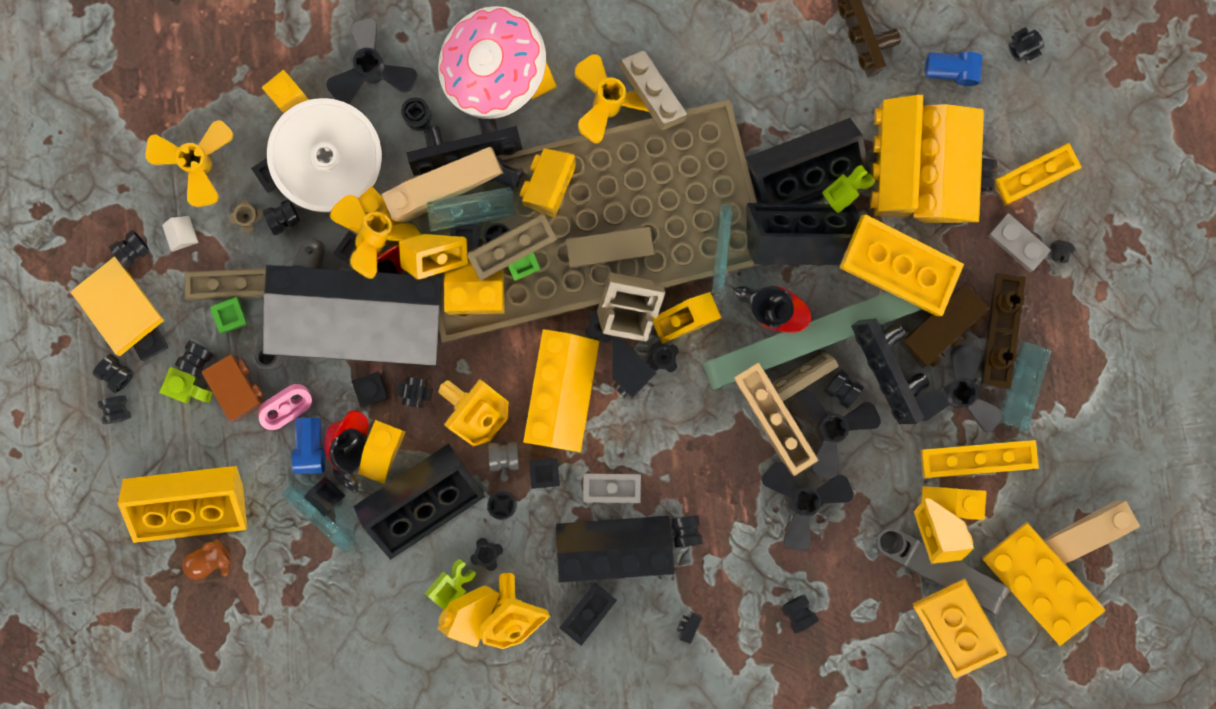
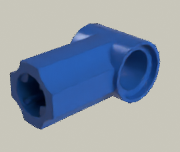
(961, 68)
(308, 455)

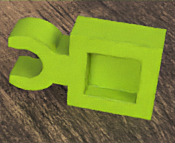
(449, 587)

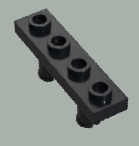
(439, 154)
(887, 371)

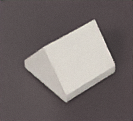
(179, 232)

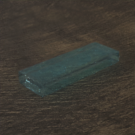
(470, 209)
(721, 249)
(1025, 386)
(323, 523)

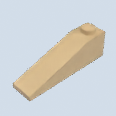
(449, 181)
(775, 419)
(1093, 531)

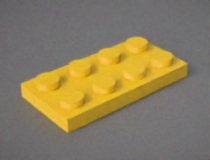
(901, 265)
(1043, 583)

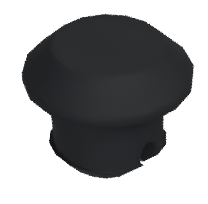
(1062, 250)

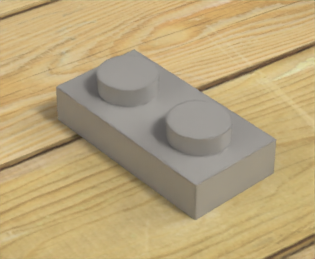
(1019, 243)
(612, 488)

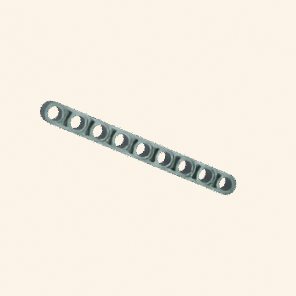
(816, 336)

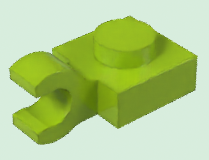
(844, 189)
(183, 386)

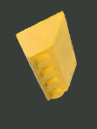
(897, 156)
(950, 164)
(561, 391)
(183, 504)

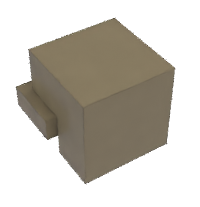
(629, 306)

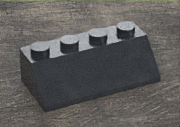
(808, 164)
(799, 233)
(418, 501)
(614, 549)

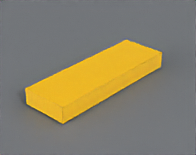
(1037, 174)

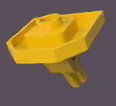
(477, 413)
(511, 618)

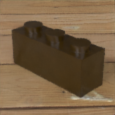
(939, 332)

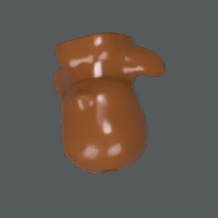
(205, 560)

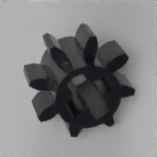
(1026, 45)
(414, 392)

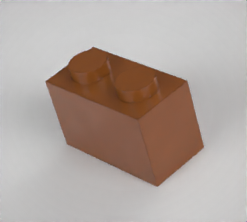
(234, 387)

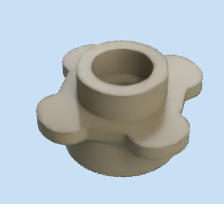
(243, 208)

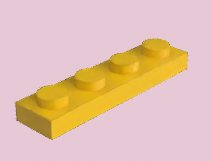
(979, 459)

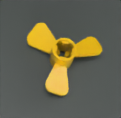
(593, 75)
(200, 189)
(372, 232)

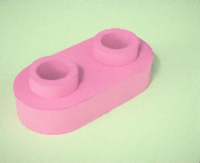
(285, 407)

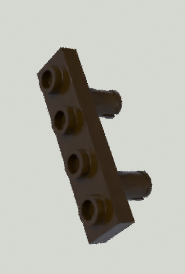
(862, 36)
(1003, 330)

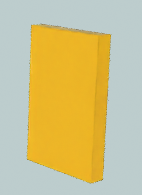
(117, 306)
(959, 628)

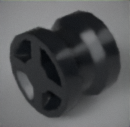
(114, 409)

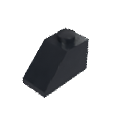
(629, 369)

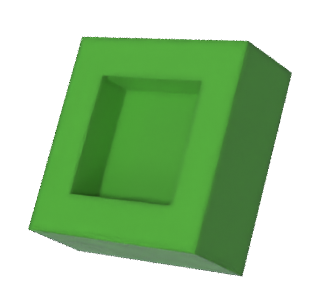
(524, 266)
(229, 315)

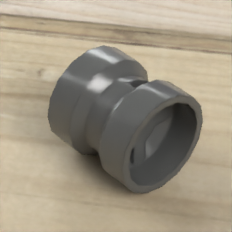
(503, 456)

